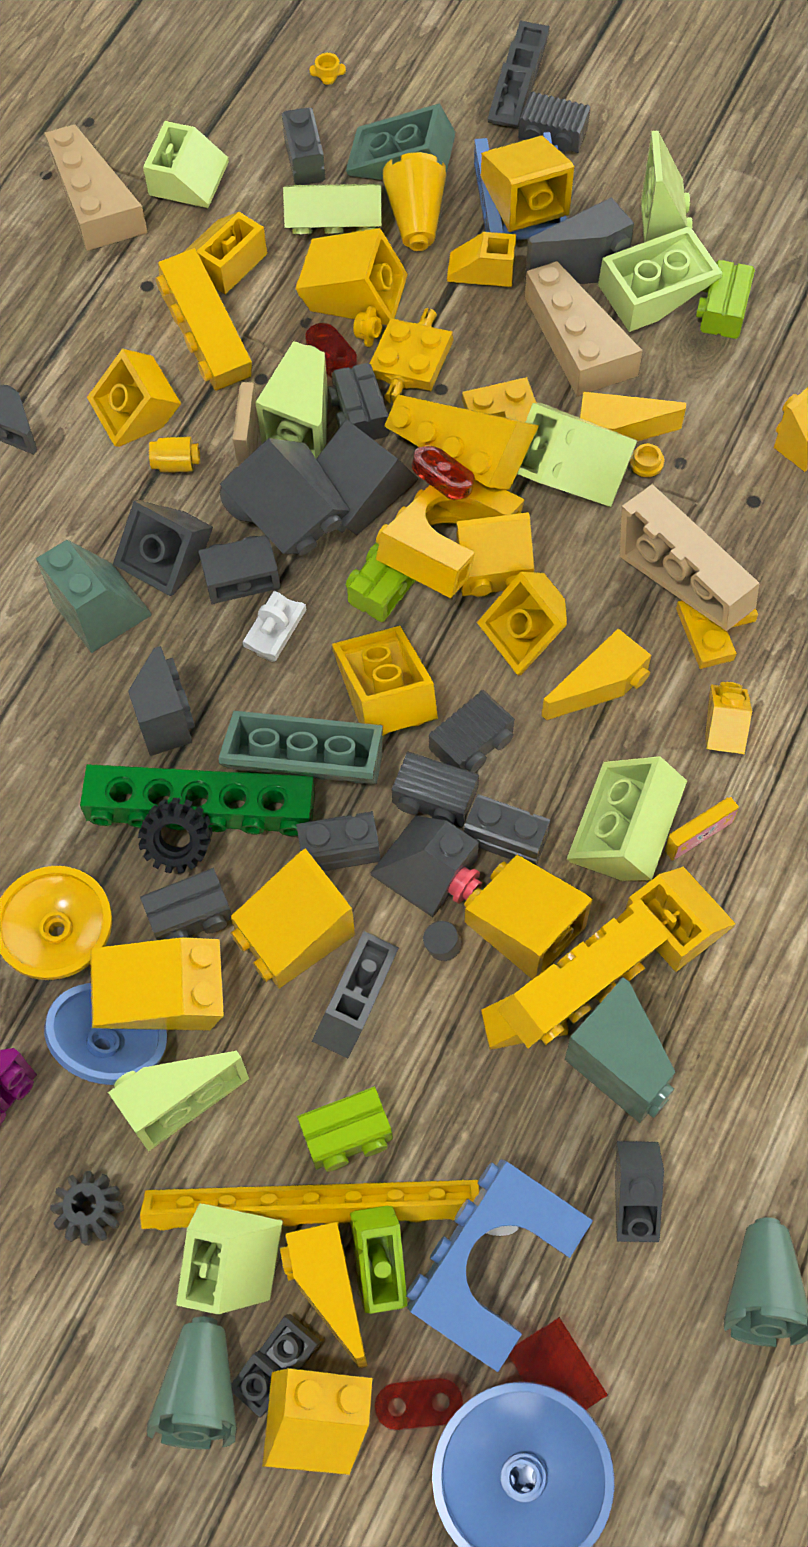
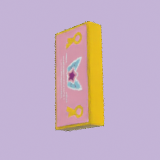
(701, 828)

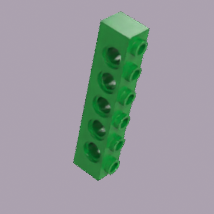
(107, 782)

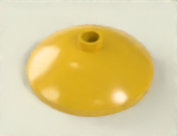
(50, 900)

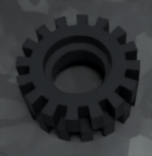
(163, 852)

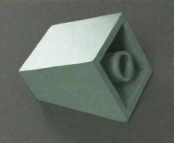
(90, 594)
(623, 1054)

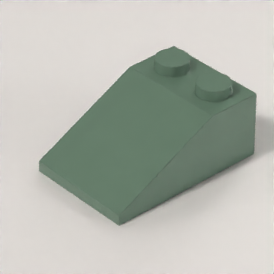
(412, 132)

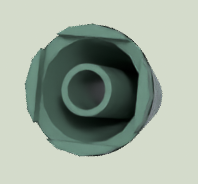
(767, 1289)
(196, 1390)

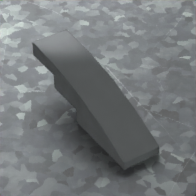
(518, 74)

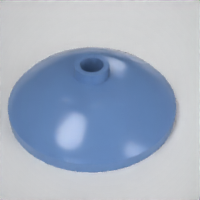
(77, 1044)

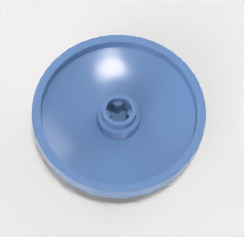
(523, 1470)

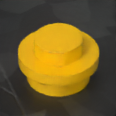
(647, 460)

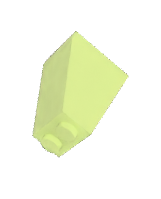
(296, 399)

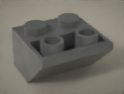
(161, 704)

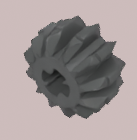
(77, 1222)

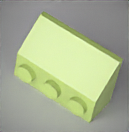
(332, 207)
(628, 818)

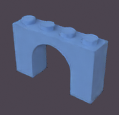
(444, 1295)

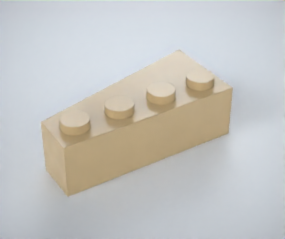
(96, 195)
(581, 334)
(685, 559)

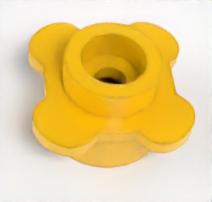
(327, 68)
(367, 326)

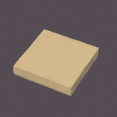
(246, 423)

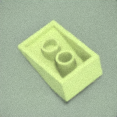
(663, 194)
(656, 277)
(172, 1094)

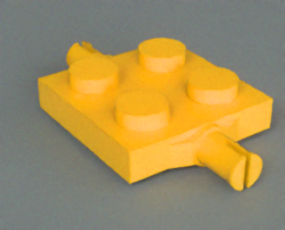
(411, 354)

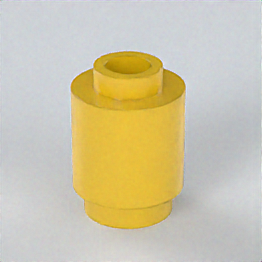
(174, 454)

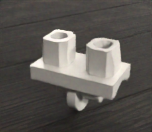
(274, 626)

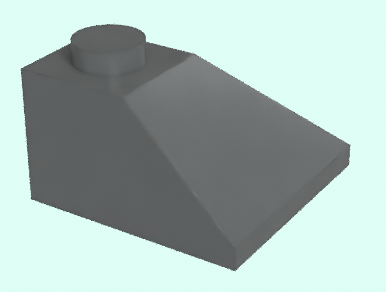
(161, 545)
(426, 862)

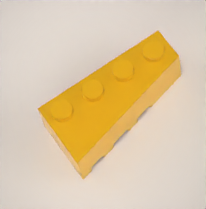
(203, 320)
(481, 442)
(583, 974)

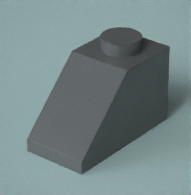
(14, 422)

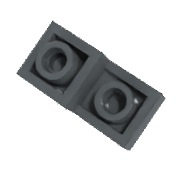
(285, 1348)

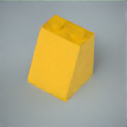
(528, 182)
(350, 274)
(527, 914)
(293, 921)

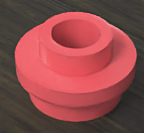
(464, 884)

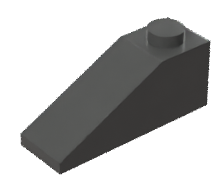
(355, 995)

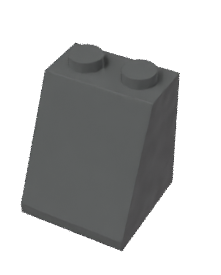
(363, 476)
(286, 495)

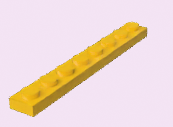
(311, 1203)

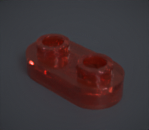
(331, 342)
(443, 472)
(418, 1402)

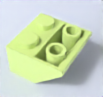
(184, 166)
(228, 1260)

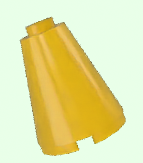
(415, 196)

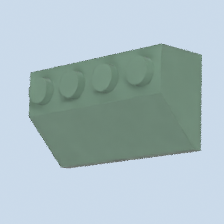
(303, 747)

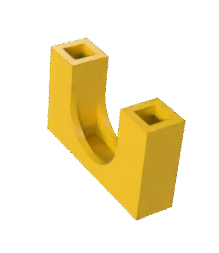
(424, 554)

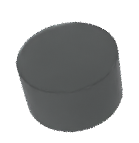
(442, 940)

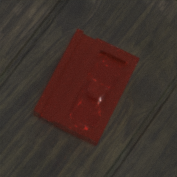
(556, 1361)

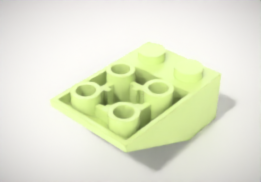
(576, 455)

